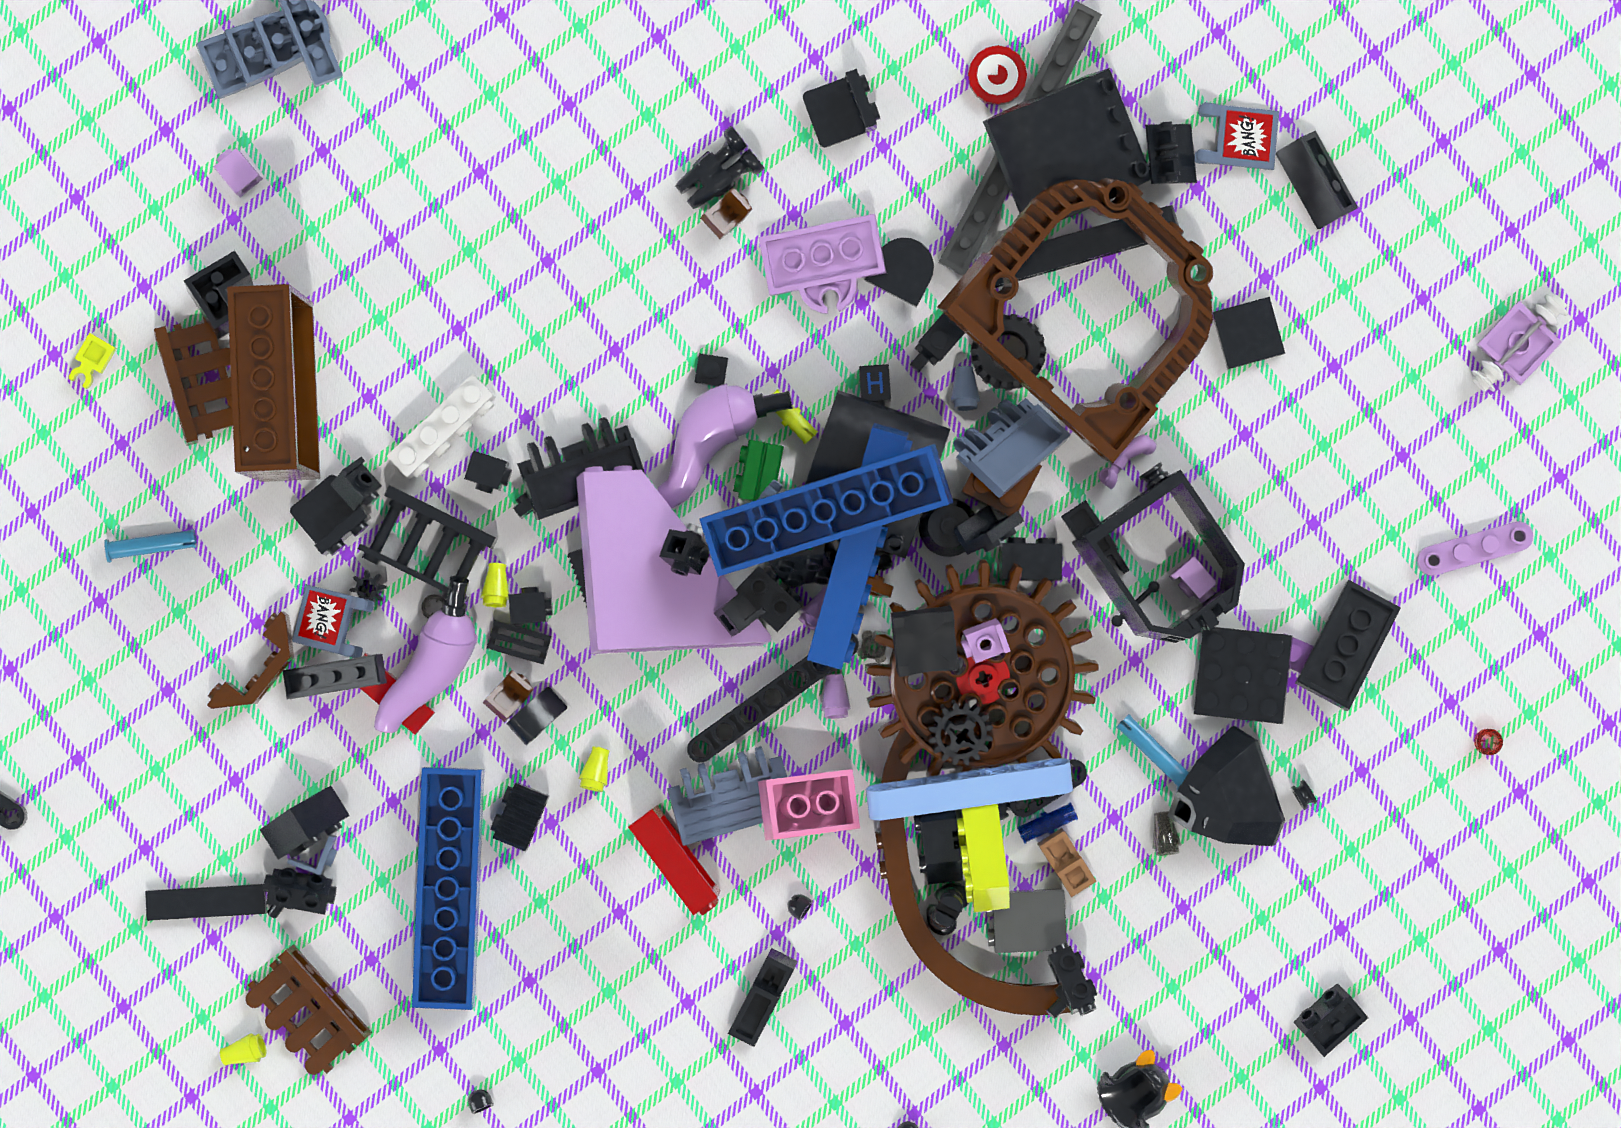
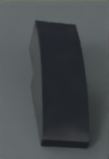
(762, 997)

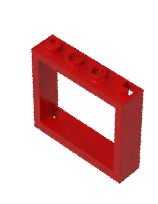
(676, 861)

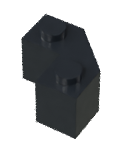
(941, 847)

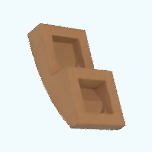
(1066, 862)

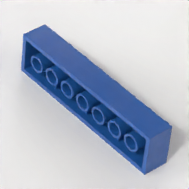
(826, 510)
(852, 567)
(448, 888)

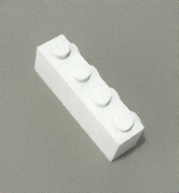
(446, 422)

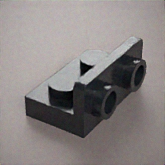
(1330, 1019)

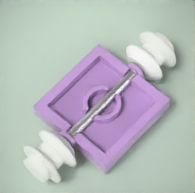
(1519, 343)

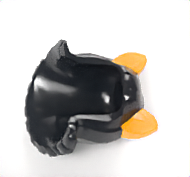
(1136, 1092)

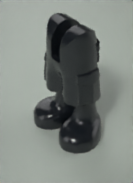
(711, 174)
(951, 901)

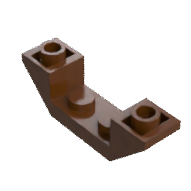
(279, 633)

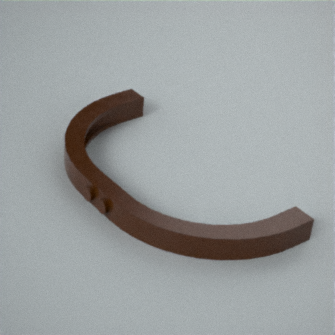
(986, 991)

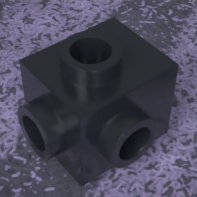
(685, 552)

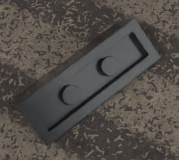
(1316, 180)

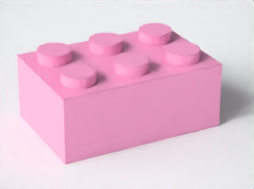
(808, 804)

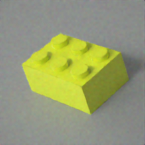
(983, 858)

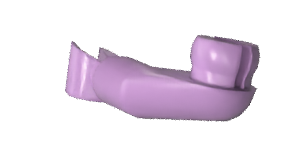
(1138, 445)

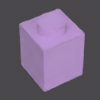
(237, 171)

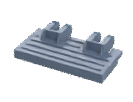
(1011, 447)
(728, 806)

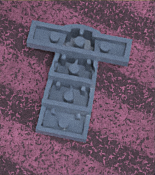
(269, 47)

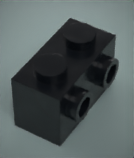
(765, 592)

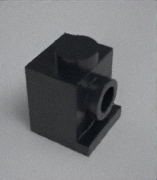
(357, 485)

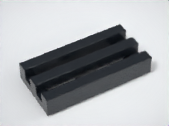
(495, 635)

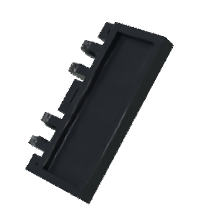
(555, 486)

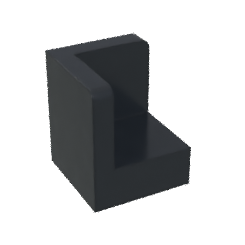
(738, 614)

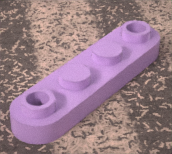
(1475, 548)

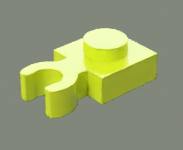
(94, 356)

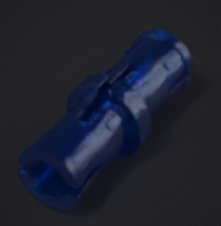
(1047, 823)

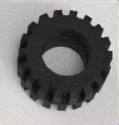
(1034, 347)

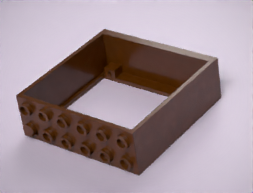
(273, 383)

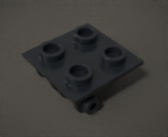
(1170, 153)

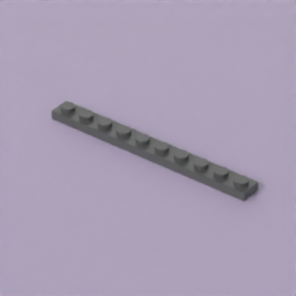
(993, 186)

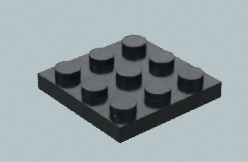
(1243, 675)

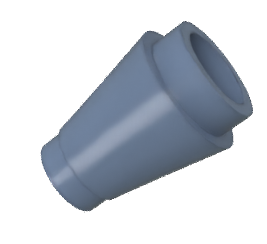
(965, 390)

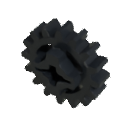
(965, 721)

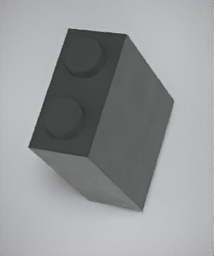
(1031, 923)

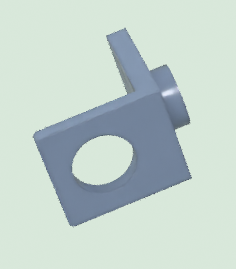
(327, 858)

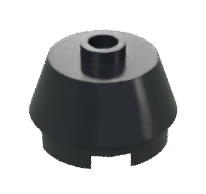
(938, 526)

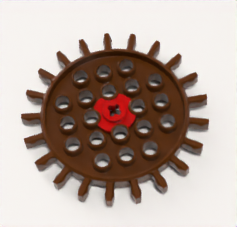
(1049, 652)

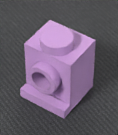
(1194, 580)
(988, 630)

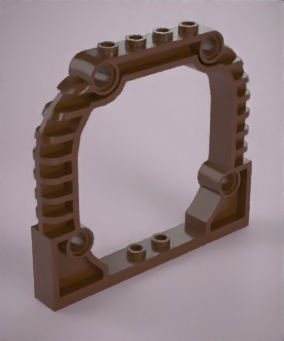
(979, 308)

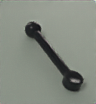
(1153, 586)

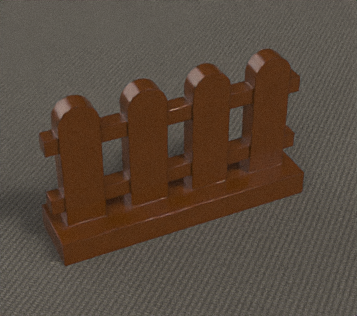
(190, 367)
(312, 986)

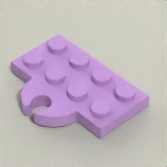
(823, 260)

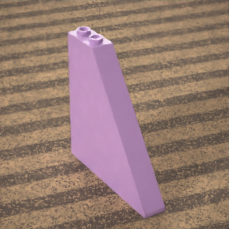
(630, 589)

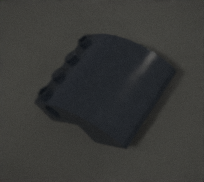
(1065, 137)
(846, 441)

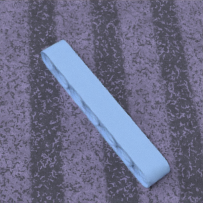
(969, 789)

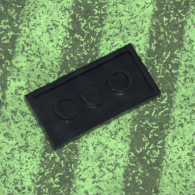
(1347, 645)

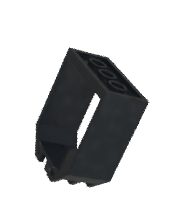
(1205, 614)

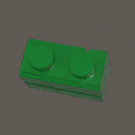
(760, 468)

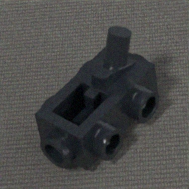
(298, 891)
(1072, 988)

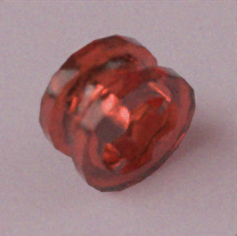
(1489, 732)

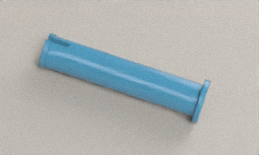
(150, 544)
(1153, 750)

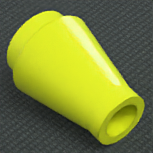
(495, 587)
(595, 772)
(245, 1050)

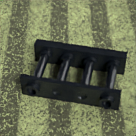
(425, 515)

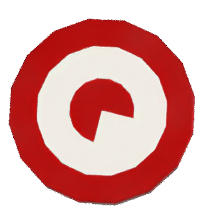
(997, 75)

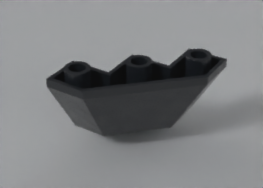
(1230, 794)

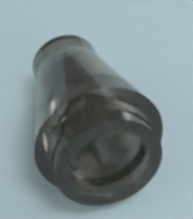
(1165, 835)

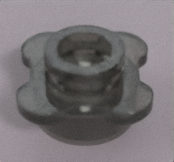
(866, 651)

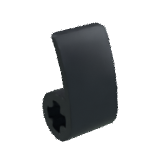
(536, 715)

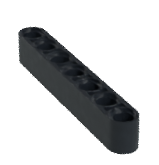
(1083, 247)
(758, 702)

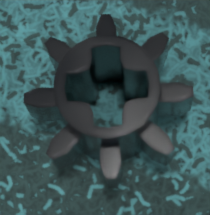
(373, 581)

